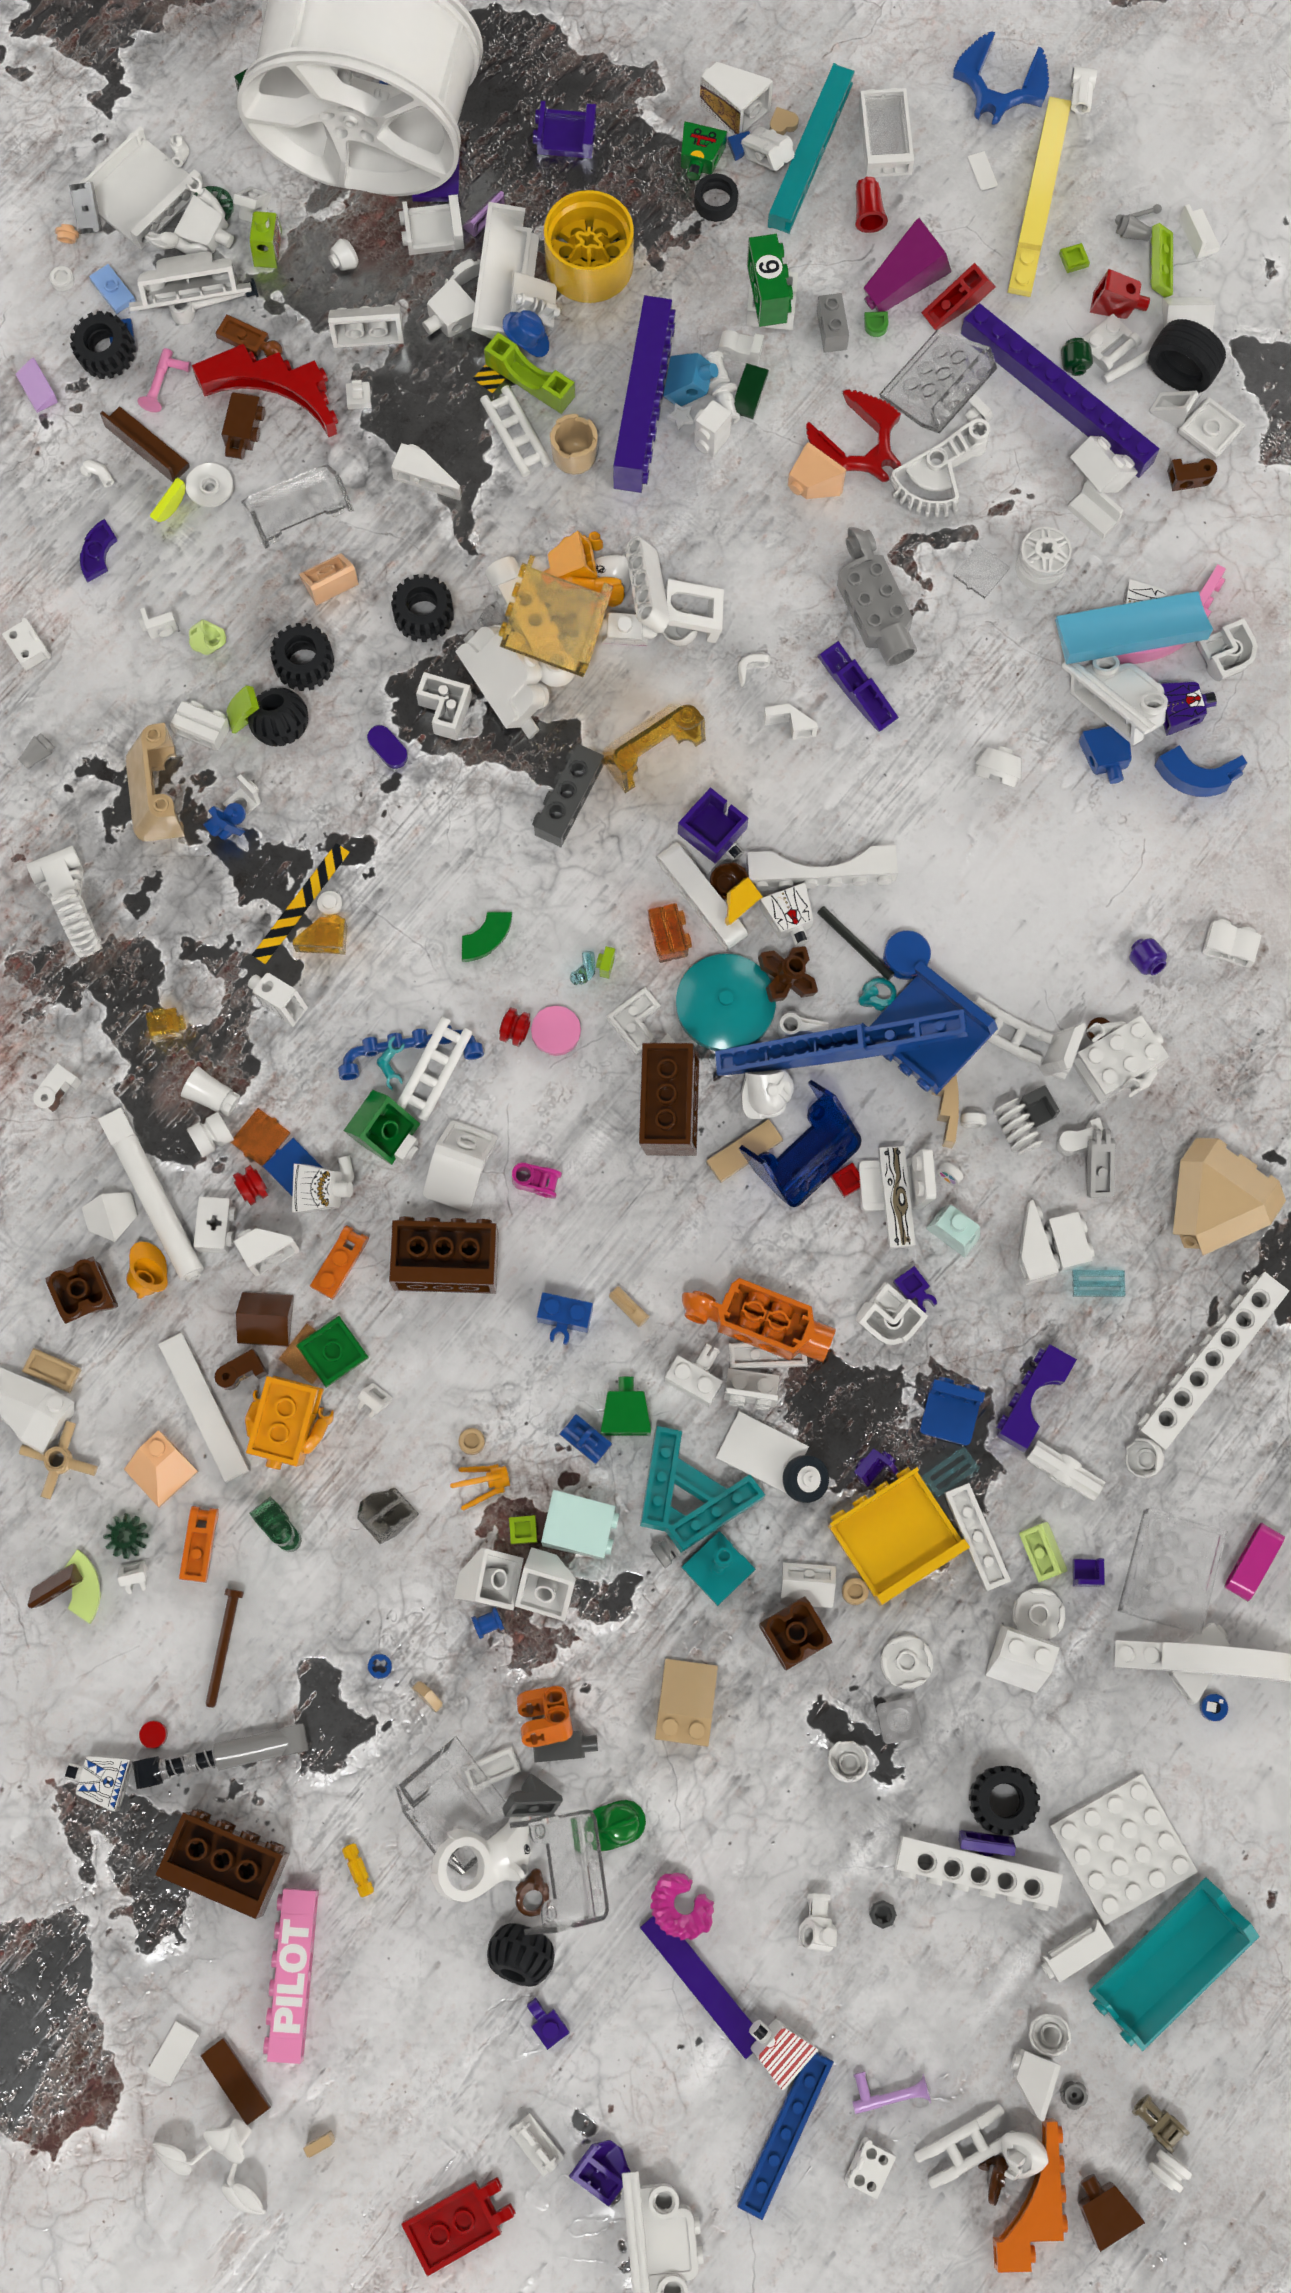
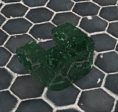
(274, 1523)

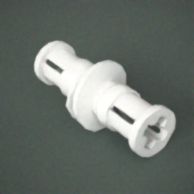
(720, 386)

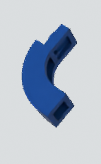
(1197, 781)

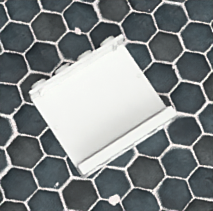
(140, 188)

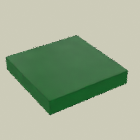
(332, 1351)

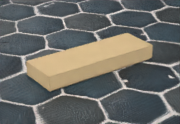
(732, 1160)

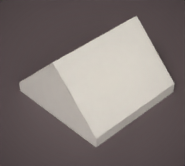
(1190, 308)

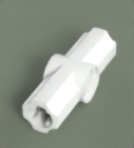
(1065, 1471)

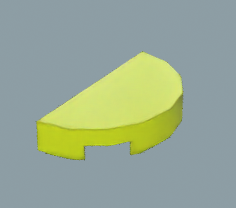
(169, 502)

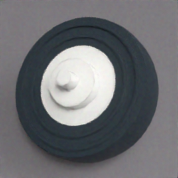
(805, 1479)

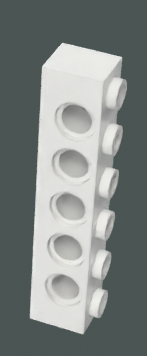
(1047, 1882)

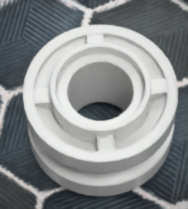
(1169, 2171)

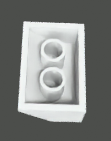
(366, 326)

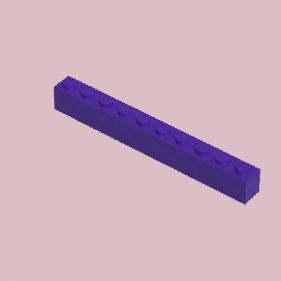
(1057, 388)

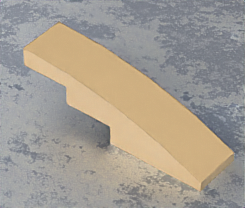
(949, 1111)

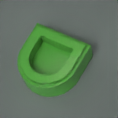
(876, 323)

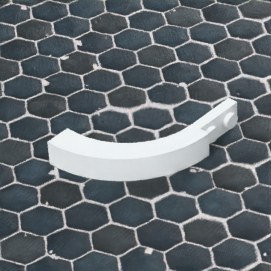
(1204, 1659)

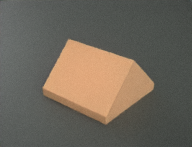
(329, 578)

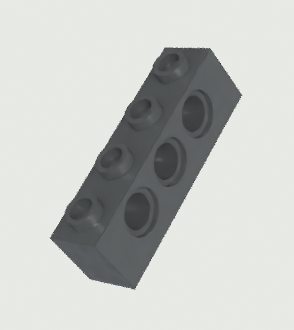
(557, 830)

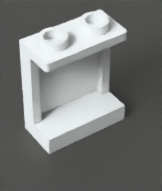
(432, 227)

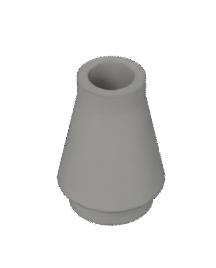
(1133, 228)
(36, 751)

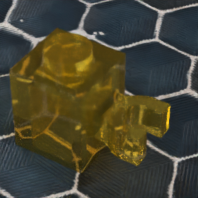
(165, 1025)

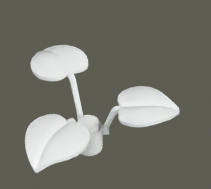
(227, 2142)

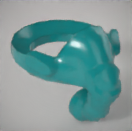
(870, 992)

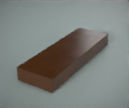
(235, 2081)

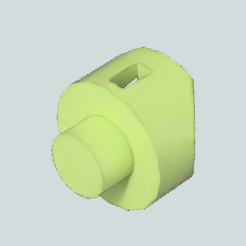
(205, 637)

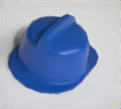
(527, 331)

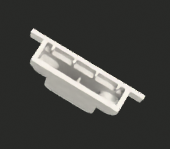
(187, 280)
(505, 678)
(1119, 696)
(660, 2237)

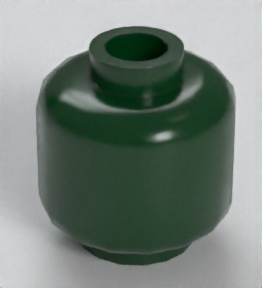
(1076, 356)

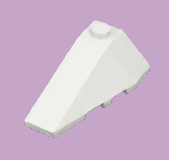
(33, 1410)

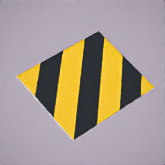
(489, 378)

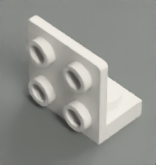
(751, 1388)

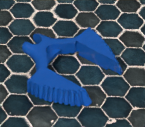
(969, 70)

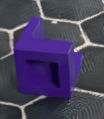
(1088, 1572)

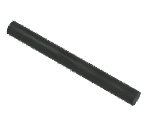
(855, 943)

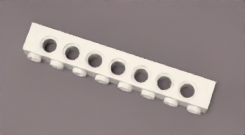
(1271, 1295)

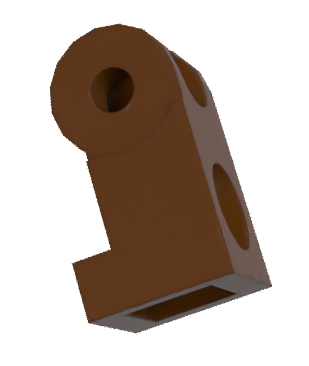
(1191, 475)
(238, 1369)

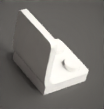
(458, 1165)
(920, 1178)

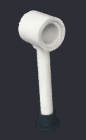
(187, 314)

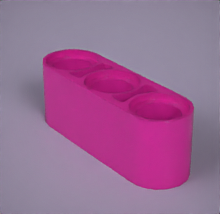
(1254, 1562)

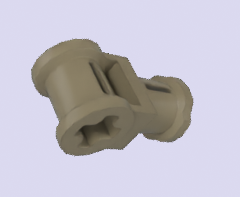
(1163, 2126)

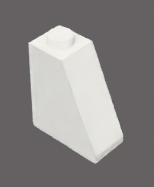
(1194, 1684)

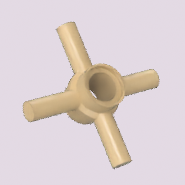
(68, 1463)

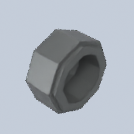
(882, 1914)

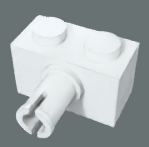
(695, 1377)

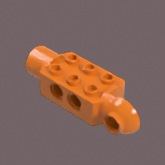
(762, 1320)

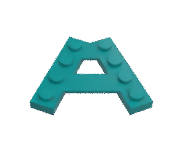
(720, 1503)

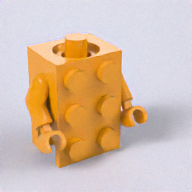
(284, 1422)

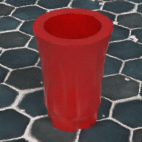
(869, 204)

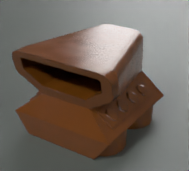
(81, 1290)
(795, 1633)

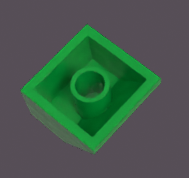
(381, 1126)

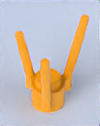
(495, 1476)

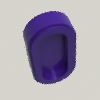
(387, 747)

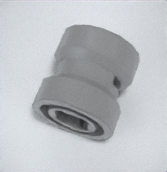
(666, 1551)

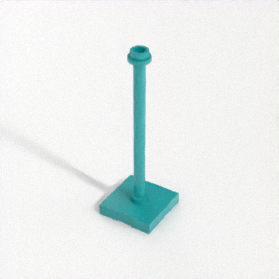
(718, 1568)

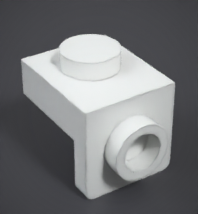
(158, 626)

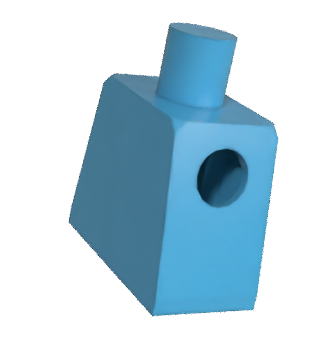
(688, 378)

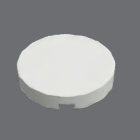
(1031, 1617)
(906, 1662)

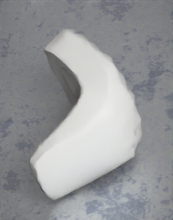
(751, 661)

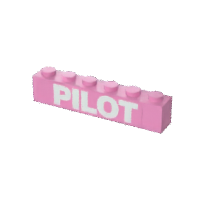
(292, 1975)

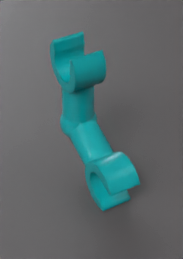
(383, 1062)

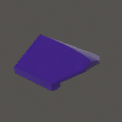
(601, 2171)

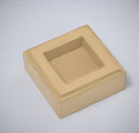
(319, 2144)

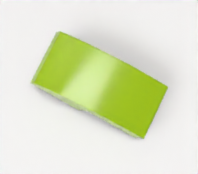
(241, 707)

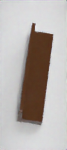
(145, 443)

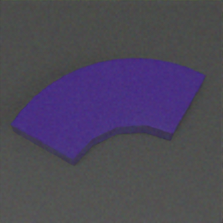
(94, 550)

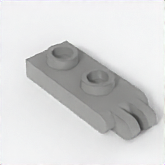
(1101, 1165)

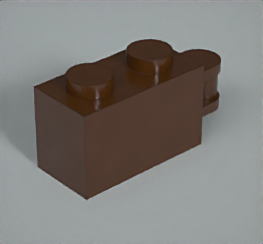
(242, 424)

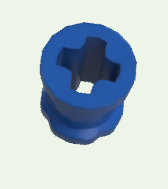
(487, 1623)

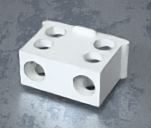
(26, 644)
(868, 2168)

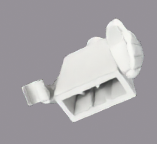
(200, 227)

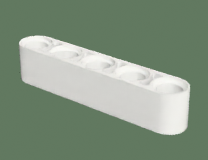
(647, 584)
(700, 895)

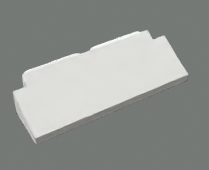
(504, 250)

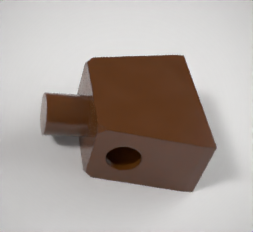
(1107, 2213)

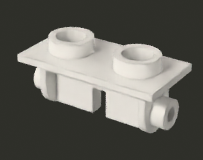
(536, 2144)

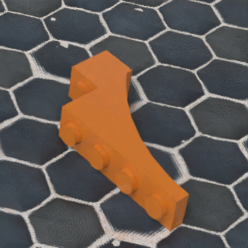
(1041, 2212)

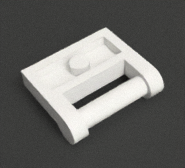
(1106, 336)

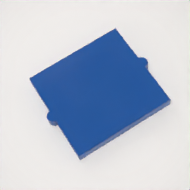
(282, 1163)

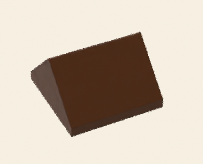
(264, 1319)

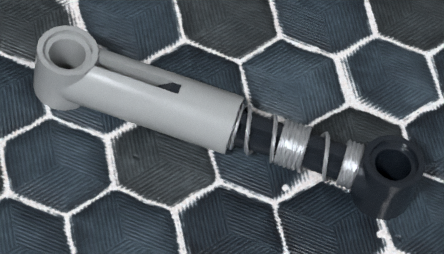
(223, 1755)

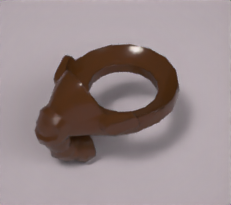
(533, 1881)
(997, 2178)

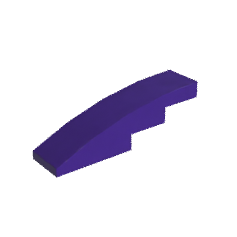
(857, 686)

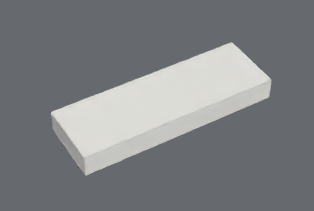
(750, 1357)

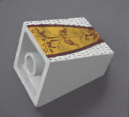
(735, 96)

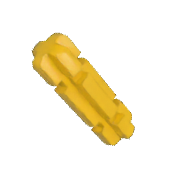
(358, 1870)

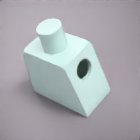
(955, 1229)

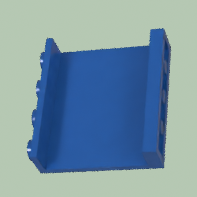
(937, 1061)

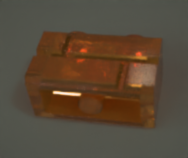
(668, 932)

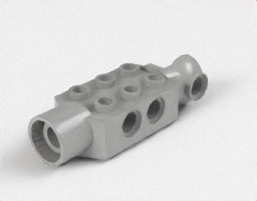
(875, 600)

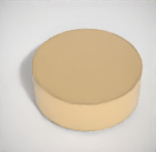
(471, 1441)
(855, 1591)

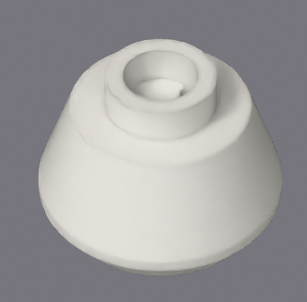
(343, 255)

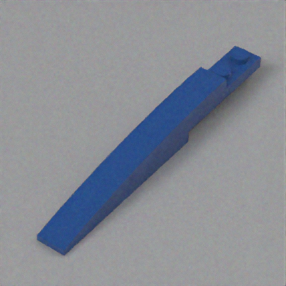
(842, 1044)

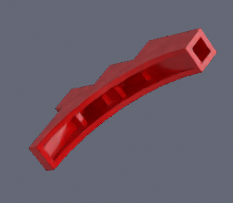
(240, 370)

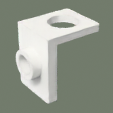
(248, 792)

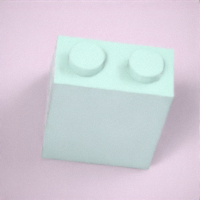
(579, 1525)

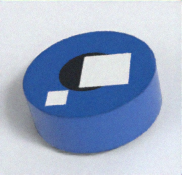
(1213, 1707)

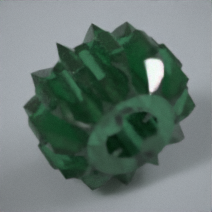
(117, 1534)

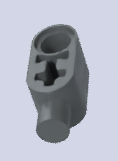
(570, 1749)

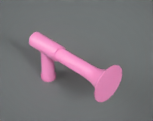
(150, 401)

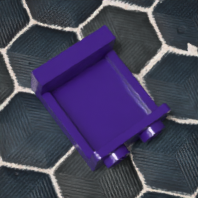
(565, 132)

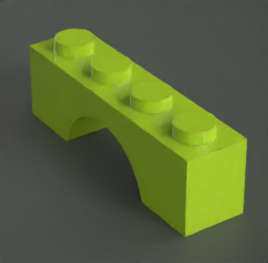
(549, 387)

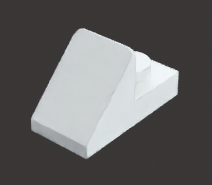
(251, 200)

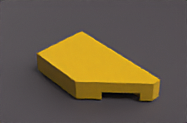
(741, 899)

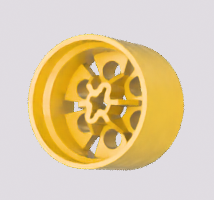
(568, 220)

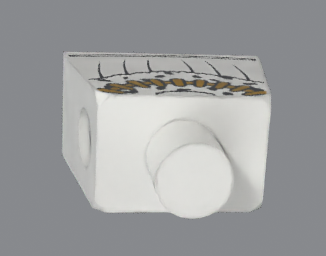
(318, 1189)

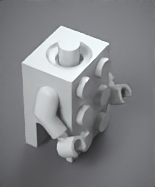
(1122, 1059)

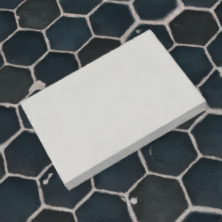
(759, 1450)

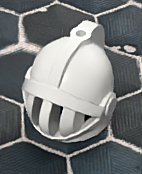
(766, 1093)

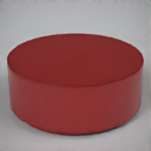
(153, 1734)

